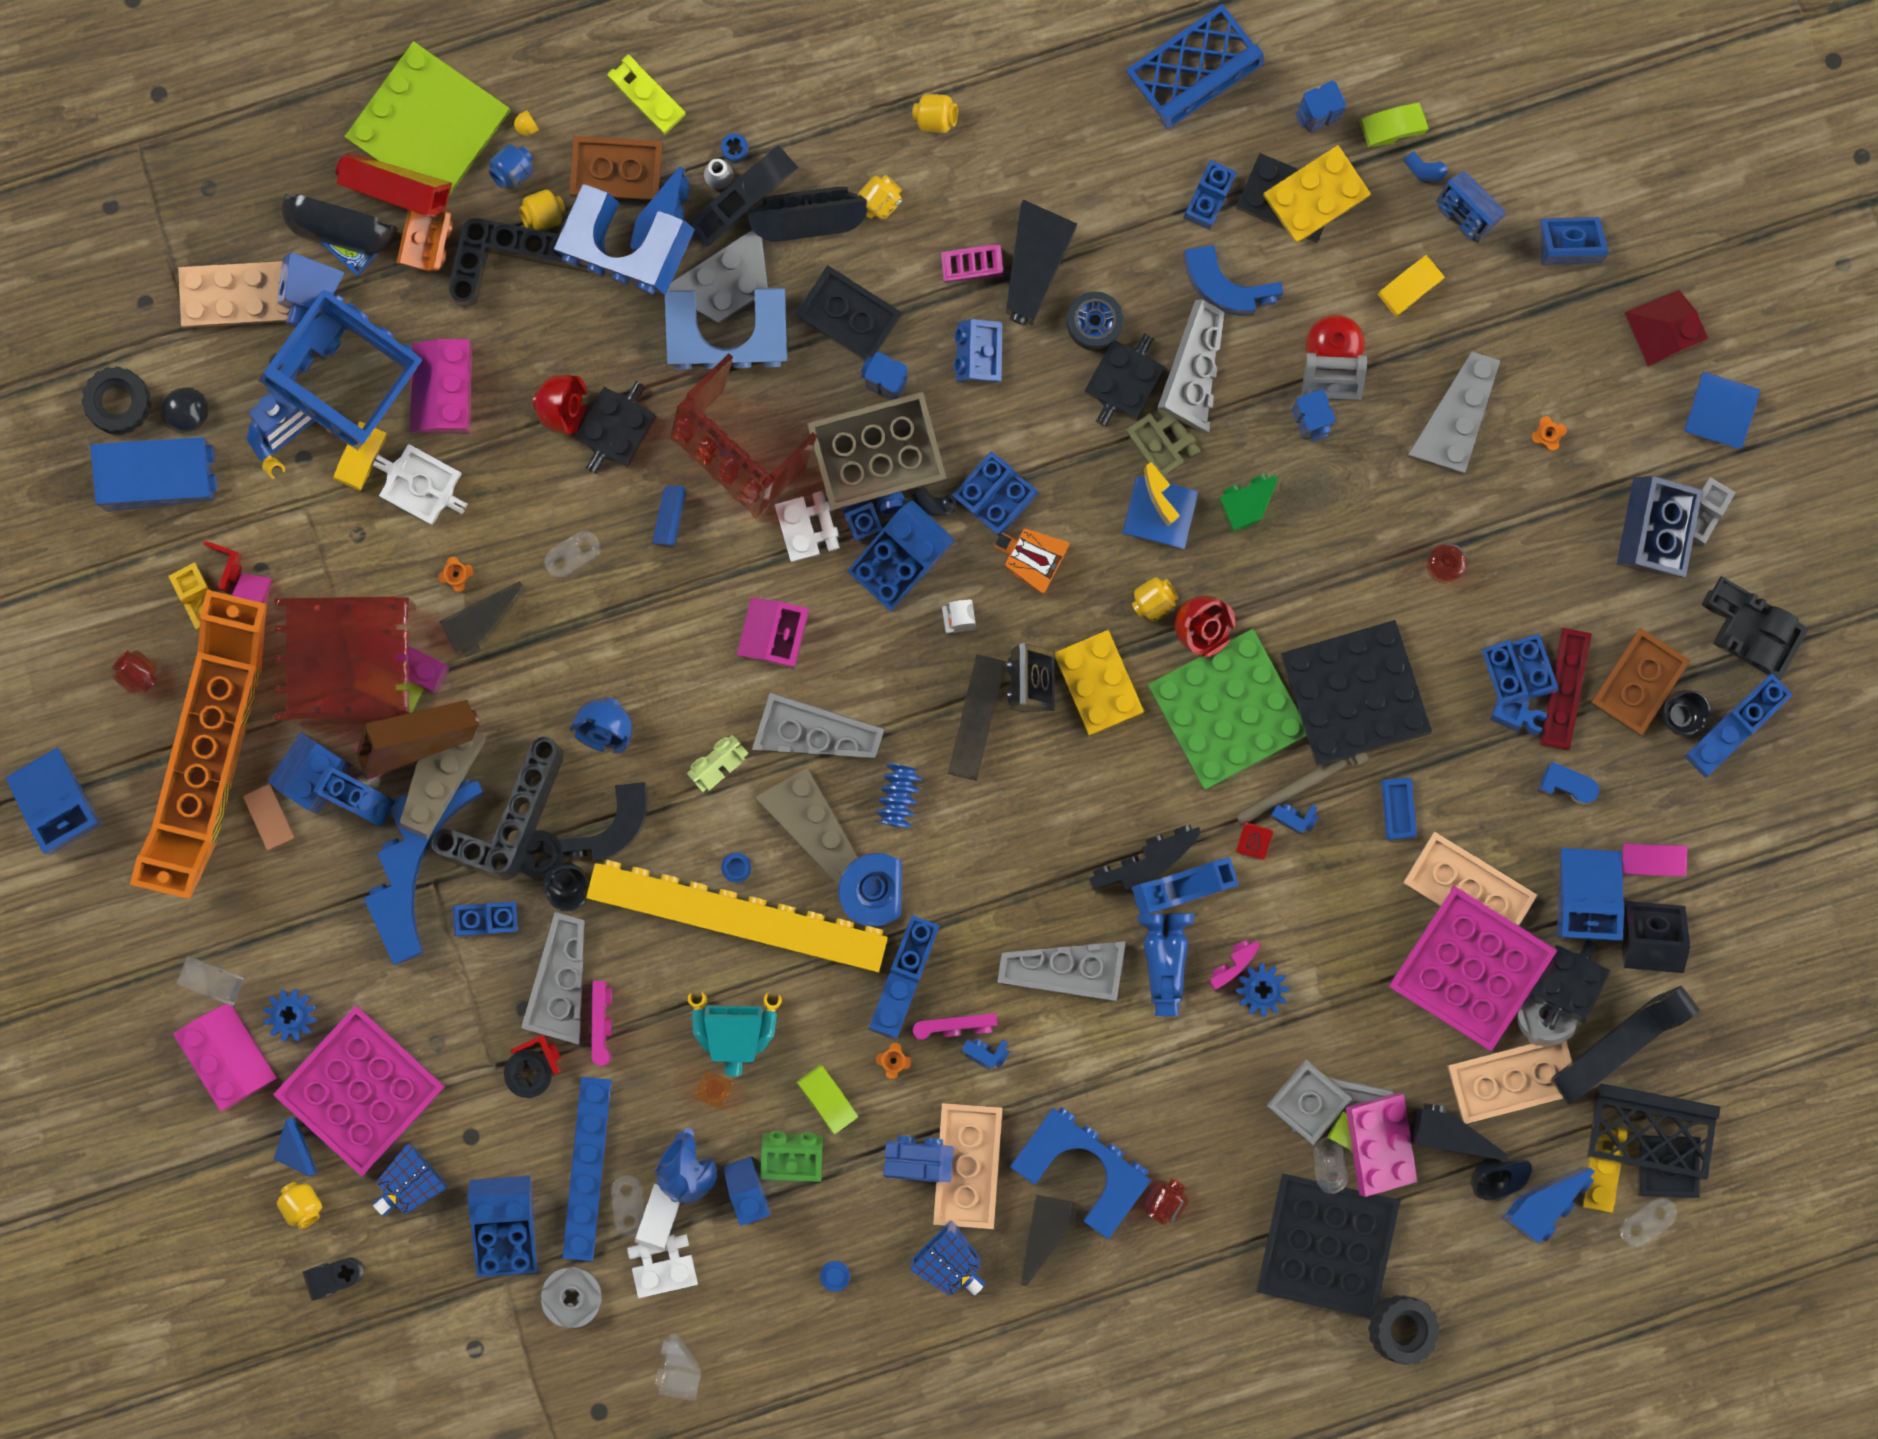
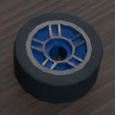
(1085, 308)

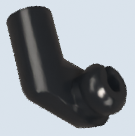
(935, 505)

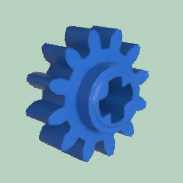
(1270, 981)
(281, 1023)

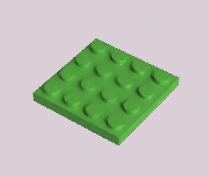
(1228, 709)

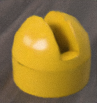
(525, 124)

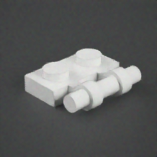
(797, 528)
(663, 1275)

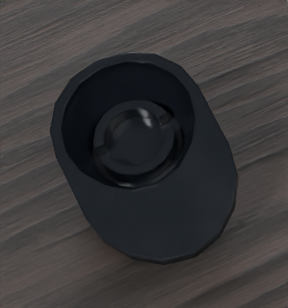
(1499, 1178)

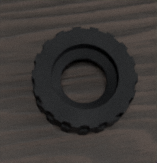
(100, 384)
(1381, 1324)

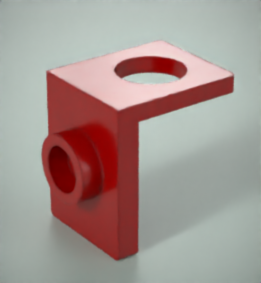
(232, 570)
(550, 1050)

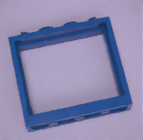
(313, 406)

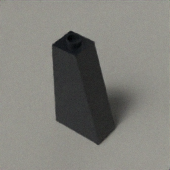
(1038, 253)

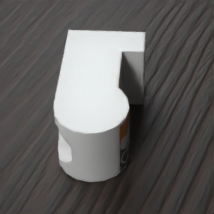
(959, 616)

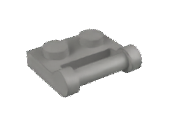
(1336, 383)

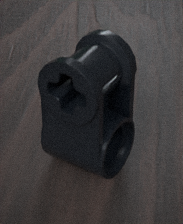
(328, 1278)

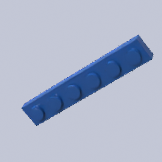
(587, 1169)

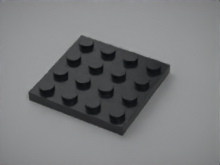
(1356, 693)
(1327, 1246)

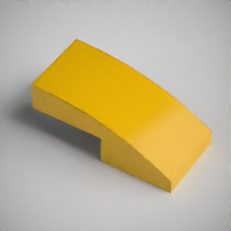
(1411, 285)
(357, 465)
(1156, 485)
(191, 590)

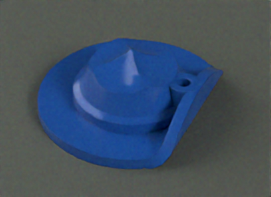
(872, 889)

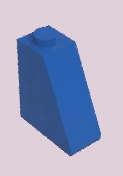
(746, 1191)

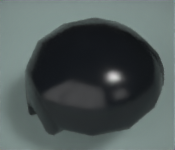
(184, 410)
(1685, 712)
(566, 886)

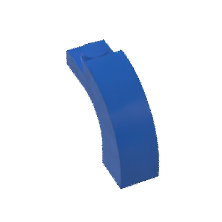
(1215, 289)
(1185, 886)

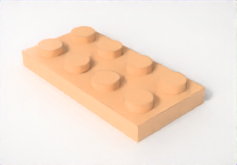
(230, 294)
(1446, 864)
(1507, 1080)
(971, 1193)

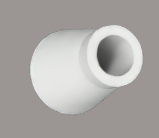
(718, 180)

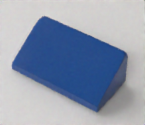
(669, 516)

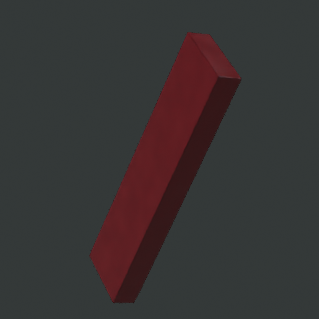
(1569, 675)

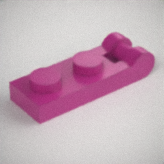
(600, 1023)
(953, 1026)

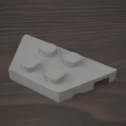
(727, 278)

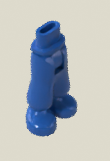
(1166, 959)

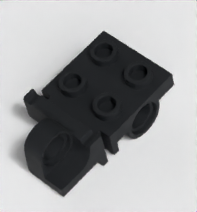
(1754, 629)

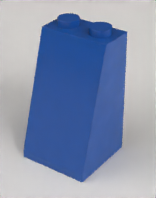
(153, 473)

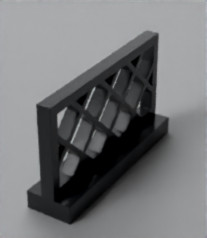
(1660, 1106)

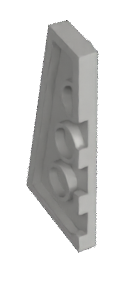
(1190, 380)
(1456, 421)
(804, 728)
(1073, 970)
(557, 989)

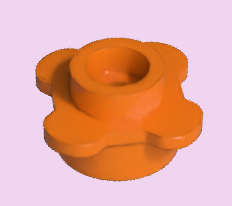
(1552, 441)
(453, 565)
(885, 1060)

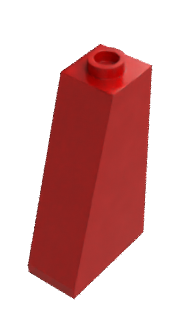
(393, 184)

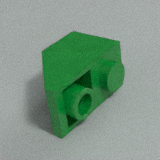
(1247, 505)

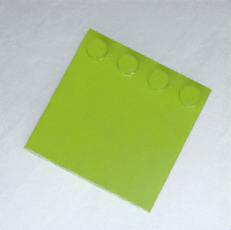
(428, 118)

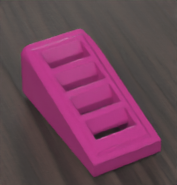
(982, 251)

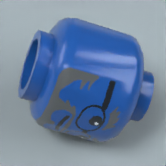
(511, 166)

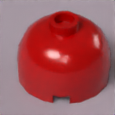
(1335, 337)
(560, 403)
(1204, 625)

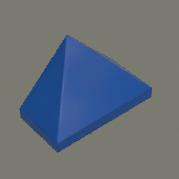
(294, 1150)

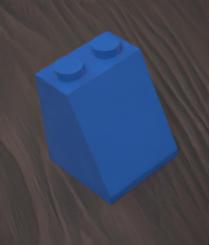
(302, 769)

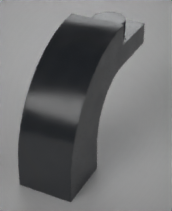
(627, 825)

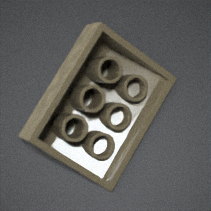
(877, 450)

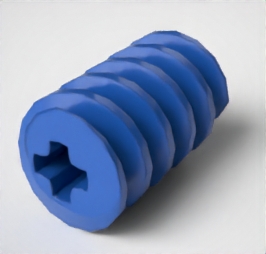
(898, 796)

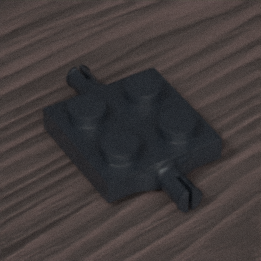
(1125, 379)
(615, 427)
(1570, 984)

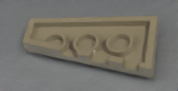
(435, 784)
(809, 820)

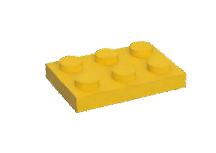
(1316, 194)
(1098, 683)

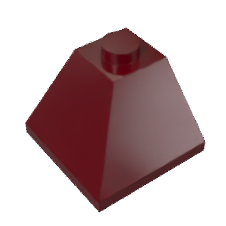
(1666, 327)

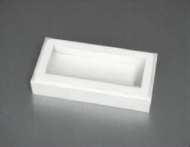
(657, 1220)

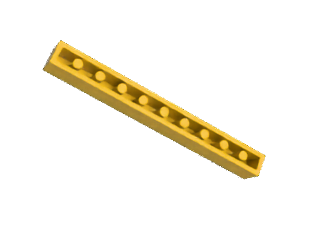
(737, 917)

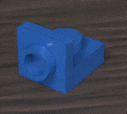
(1289, 817)

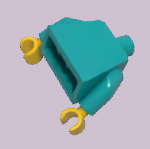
(733, 1032)

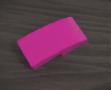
(1654, 859)
(1240, 958)

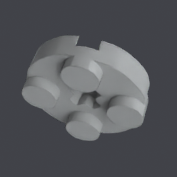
(1532, 1024)
(553, 1297)

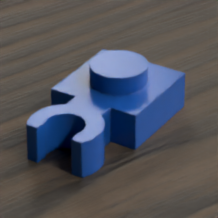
(1516, 714)

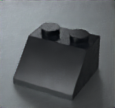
(1655, 937)

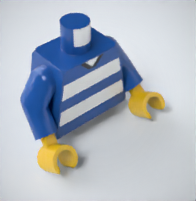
(273, 426)

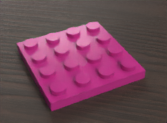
(1472, 967)
(359, 1090)

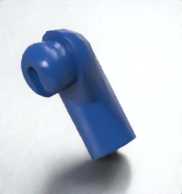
(1425, 171)

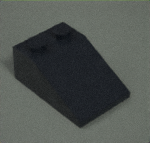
(1031, 678)
(1447, 1132)

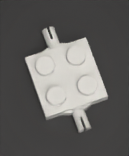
(420, 484)

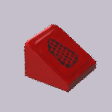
(1254, 841)

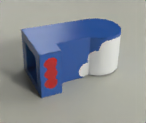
(1576, 785)

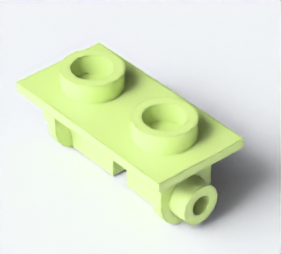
(707, 768)

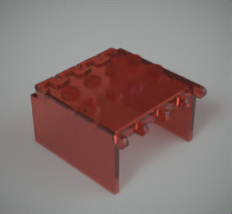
(724, 457)
(344, 659)

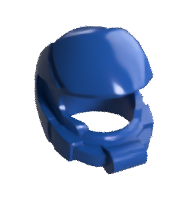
(680, 1173)

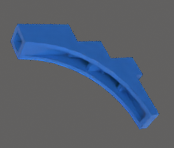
(394, 906)

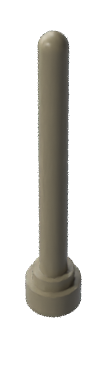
(1298, 786)

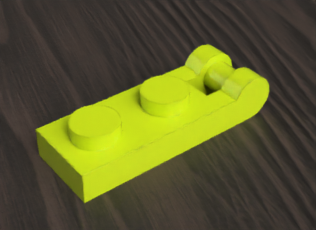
(647, 95)

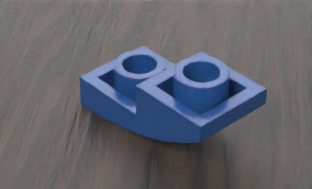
(1210, 194)
(862, 519)
(484, 918)

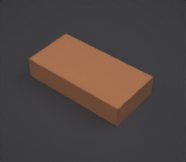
(269, 817)

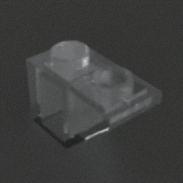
(210, 980)
(681, 1370)

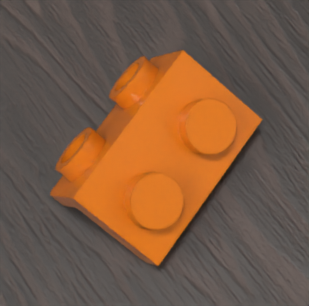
(424, 241)

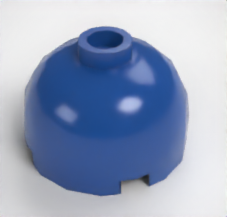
(603, 724)

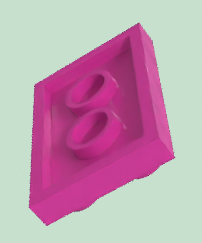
(1381, 1144)

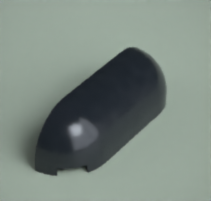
(808, 214)
(336, 225)

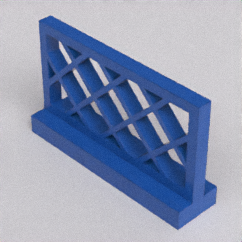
(1212, 84)

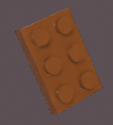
(617, 166)
(1640, 681)

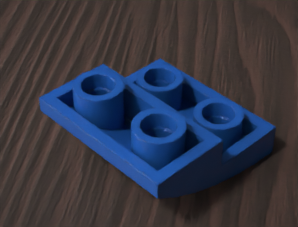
(1722, 410)
(995, 494)
(1145, 522)
(1520, 669)

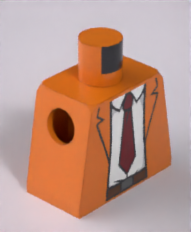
(1033, 557)

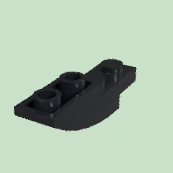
(743, 195)
(1158, 857)

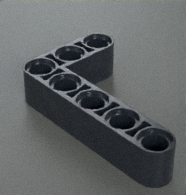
(489, 243)
(511, 819)
(1624, 1041)

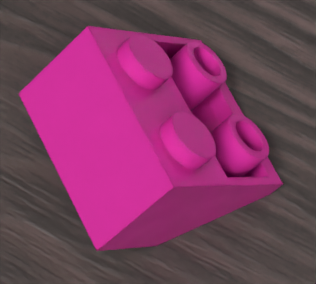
(773, 632)

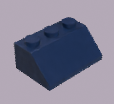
(1659, 526)

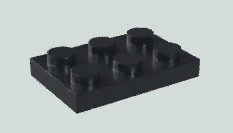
(1265, 175)
(848, 314)

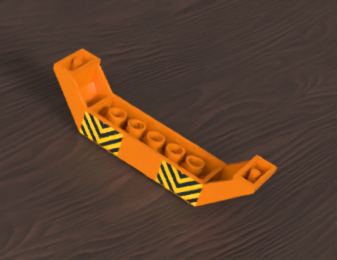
(205, 746)

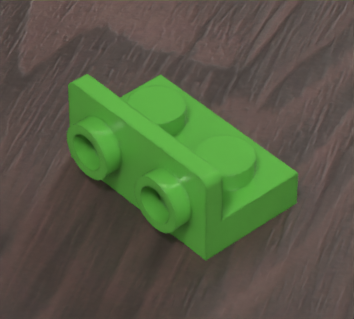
(791, 1156)

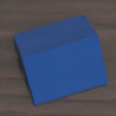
(1572, 241)

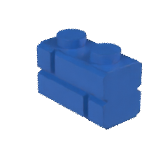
(1320, 107)
(884, 375)
(1313, 415)
(918, 1160)

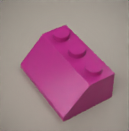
(442, 387)
(225, 1056)

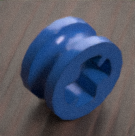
(743, 146)

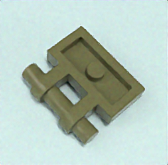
(1156, 446)

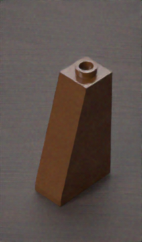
(414, 736)

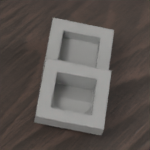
(1712, 507)

